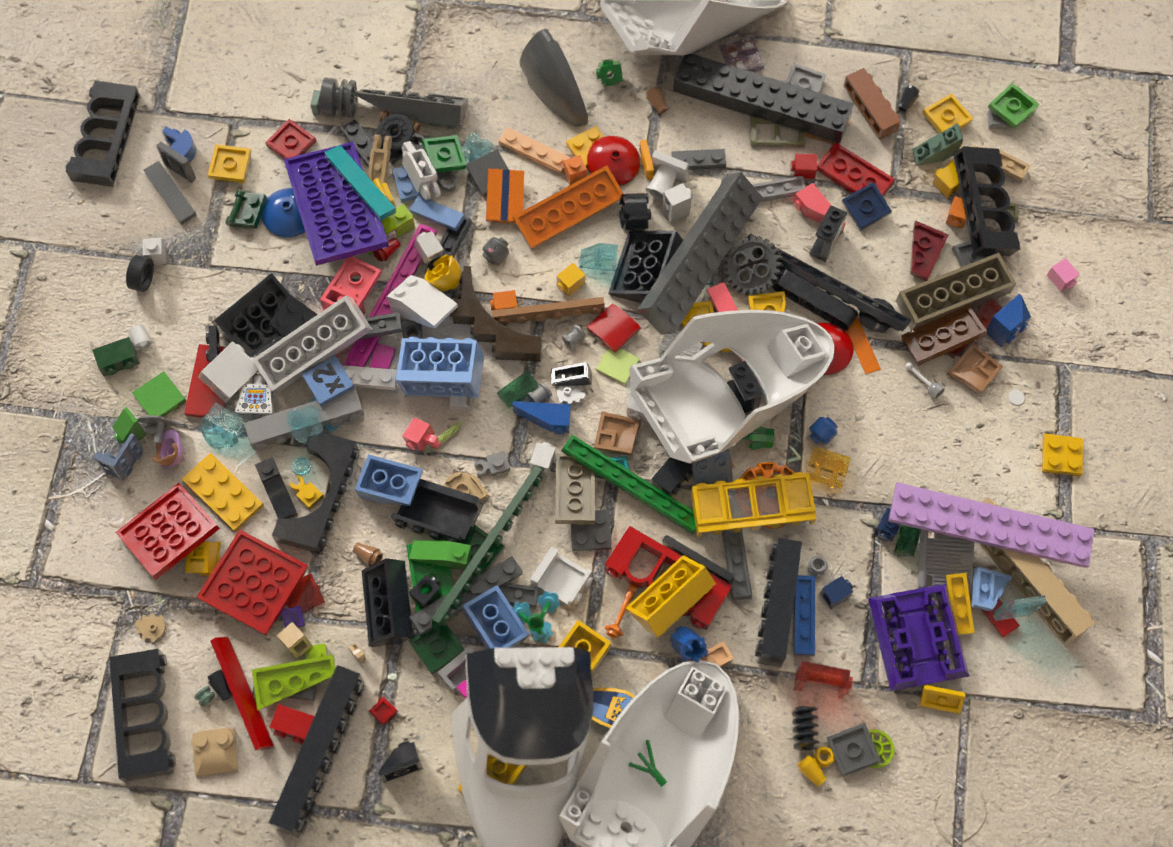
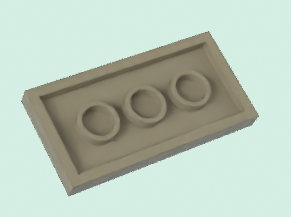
(574, 492)

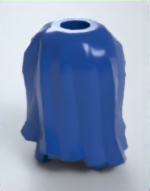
(688, 644)

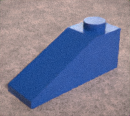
(546, 415)

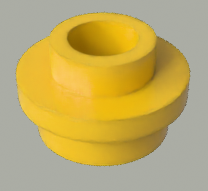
(828, 752)

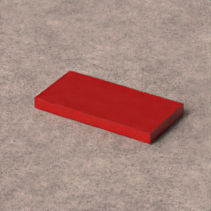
(852, 171)
(200, 396)

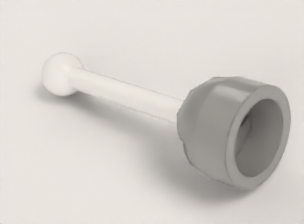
(934, 389)

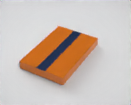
(504, 195)

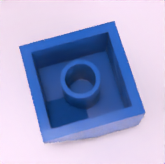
(1009, 321)

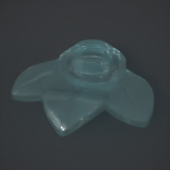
(476, 146)
(306, 425)

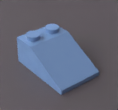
(388, 481)

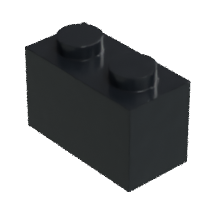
(672, 475)

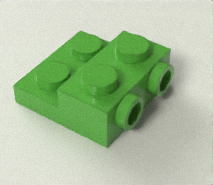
(1013, 106)

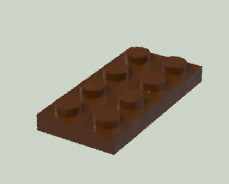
(943, 335)

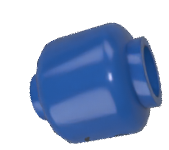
(823, 430)

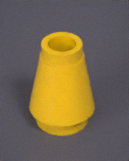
(811, 770)

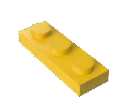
(960, 602)

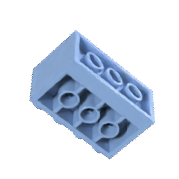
(440, 367)

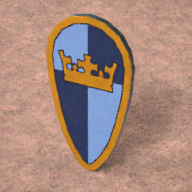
(609, 704)

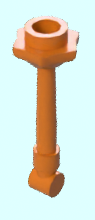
(614, 630)

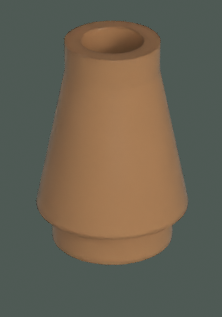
(656, 98)
(368, 554)

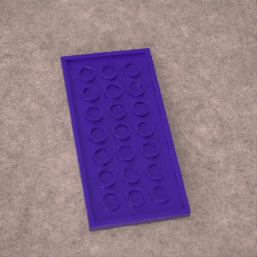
(331, 211)

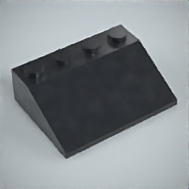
(642, 262)
(249, 317)

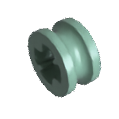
(204, 696)

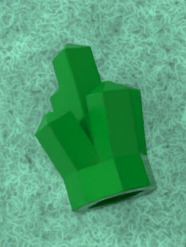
(764, 438)

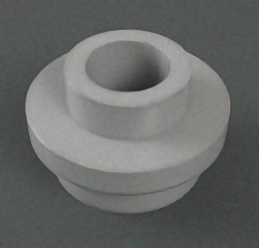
(817, 560)

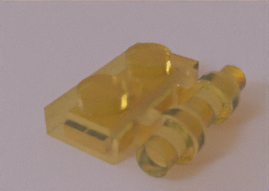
(829, 462)

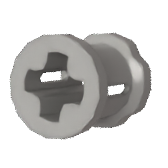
(573, 336)
(540, 394)

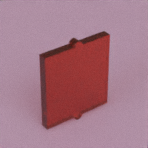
(306, 594)

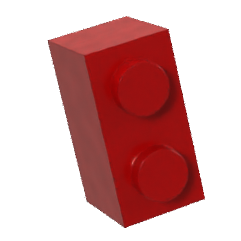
(291, 723)

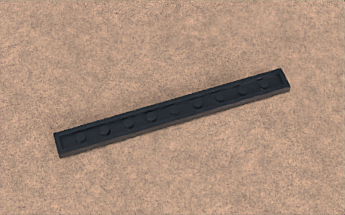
(846, 293)

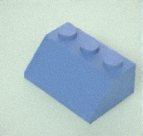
(495, 620)

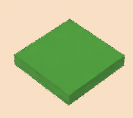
(159, 396)

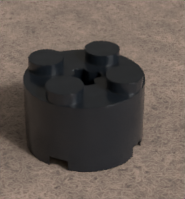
(634, 211)

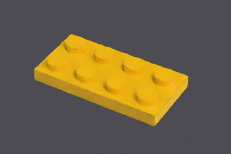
(222, 492)

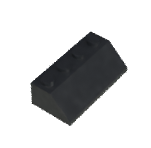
(387, 603)

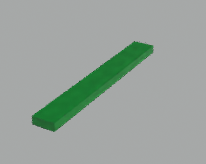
(630, 483)

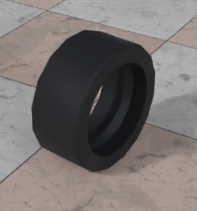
(139, 273)

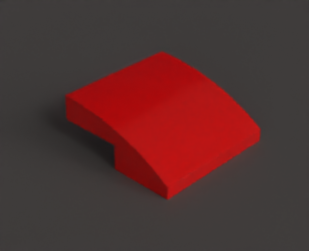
(613, 327)

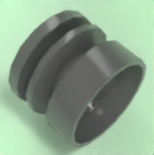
(335, 97)

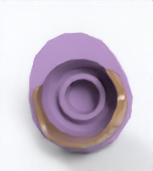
(170, 451)

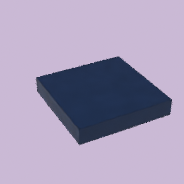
(866, 206)

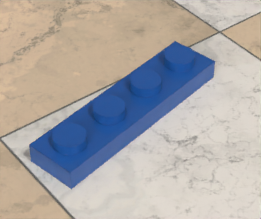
(804, 616)

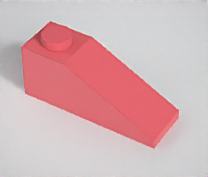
(812, 203)

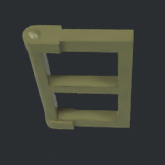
(777, 142)

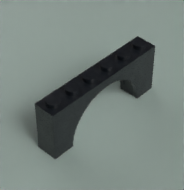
(311, 530)

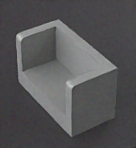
(455, 671)

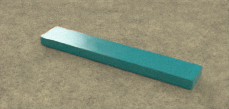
(360, 182)

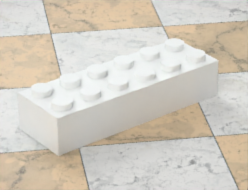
(312, 344)

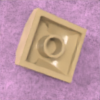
(214, 751)

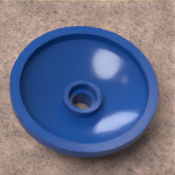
(282, 220)

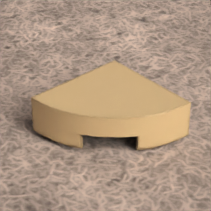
(357, 652)

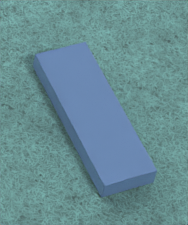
(437, 213)

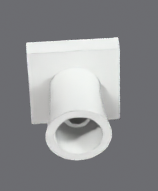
(667, 170)

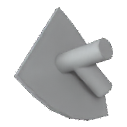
(160, 422)

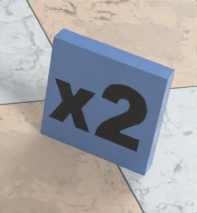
(328, 380)

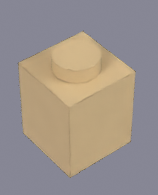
(294, 640)

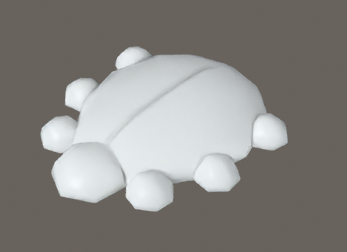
(570, 394)

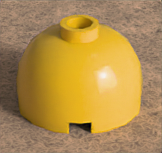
(445, 274)

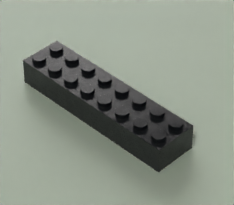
(317, 752)

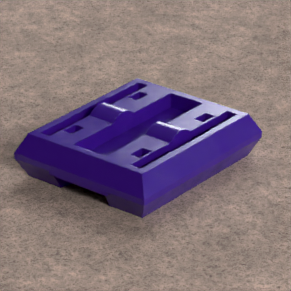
(917, 637)

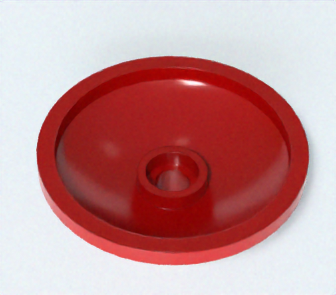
(623, 167)
(842, 348)

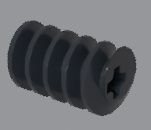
(804, 728)

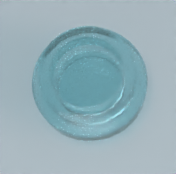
(301, 466)

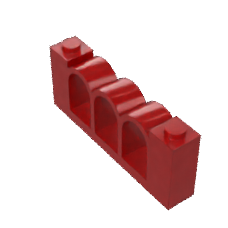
(625, 553)

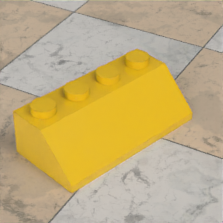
(671, 595)

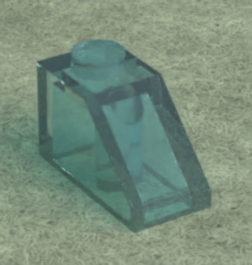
(599, 257)

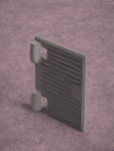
(943, 557)

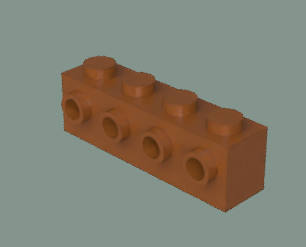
(872, 103)

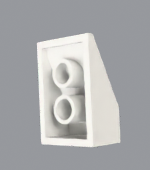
(421, 302)

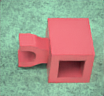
(419, 435)

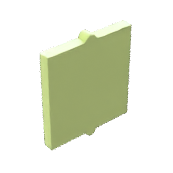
(617, 364)

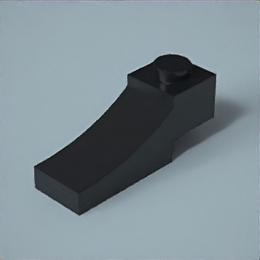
(276, 489)

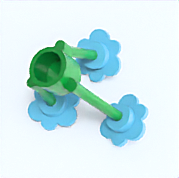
(538, 628)

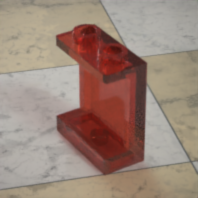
(823, 674)

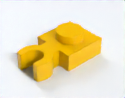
(307, 494)

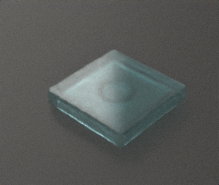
(1019, 607)

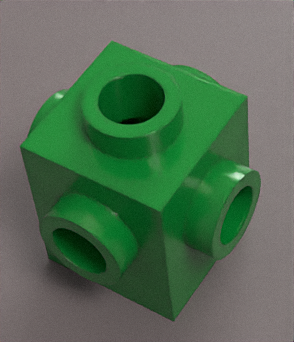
(615, 72)

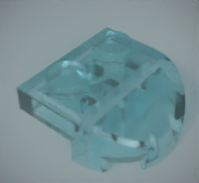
(221, 427)

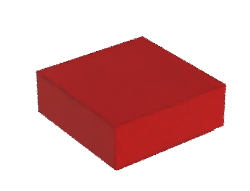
(383, 710)

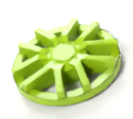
(879, 747)

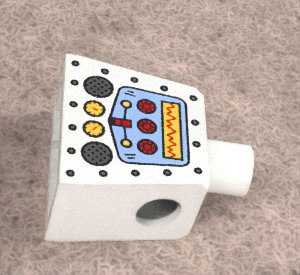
(255, 400)

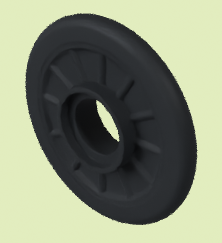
(392, 122)

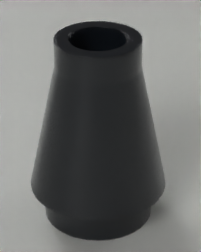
(908, 97)
(219, 685)

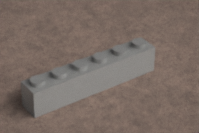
(276, 430)

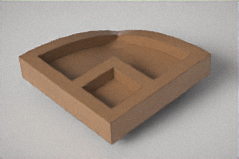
(975, 369)
(616, 434)

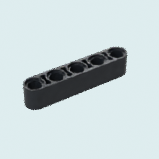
(815, 300)

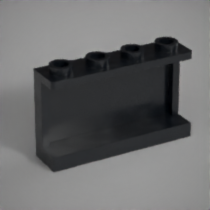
(440, 513)

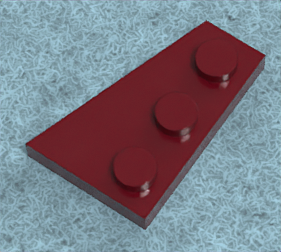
(926, 248)

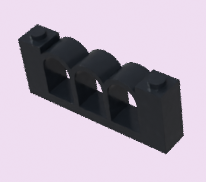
(987, 161)
(97, 171)
(145, 764)

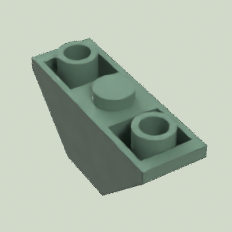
(939, 147)

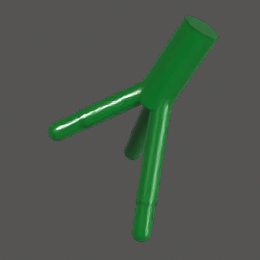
(651, 768)

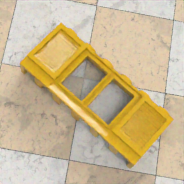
(753, 503)

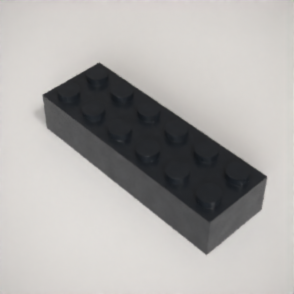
(779, 604)

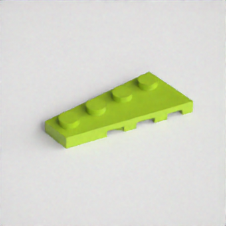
(287, 679)

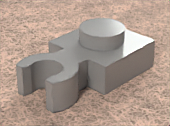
(496, 464)

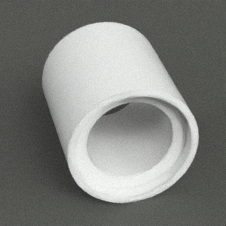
(139, 337)

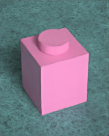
(1063, 275)

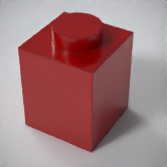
(804, 165)

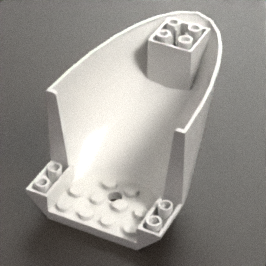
(681, 25)
(693, 736)

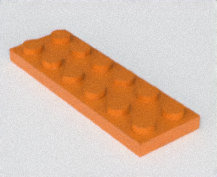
(568, 207)

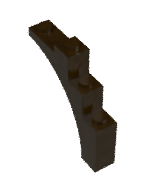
(505, 342)

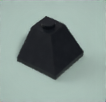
(401, 762)

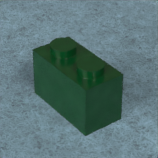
(116, 356)

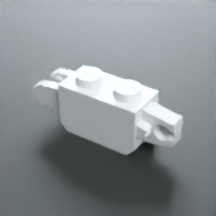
(420, 170)

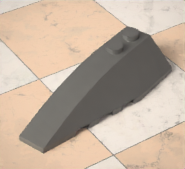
(431, 109)

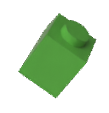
(125, 425)

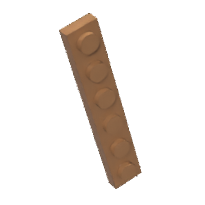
(552, 310)

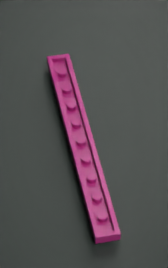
(407, 266)

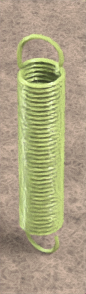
(448, 433)

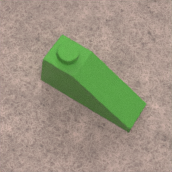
(441, 553)

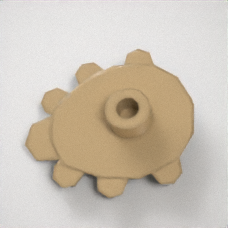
(150, 627)

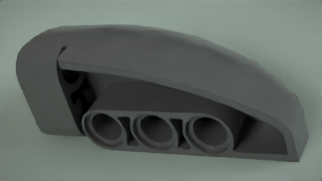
(552, 78)

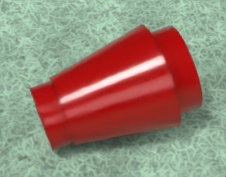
(385, 253)

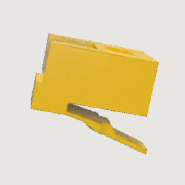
(203, 559)

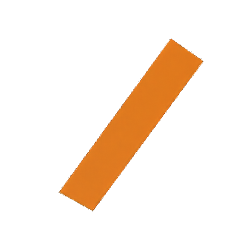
(863, 348)

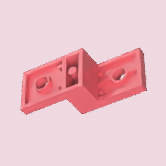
(343, 286)

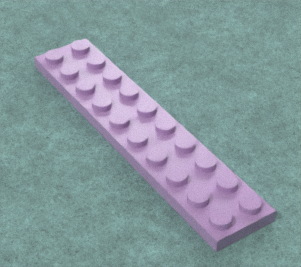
(991, 525)

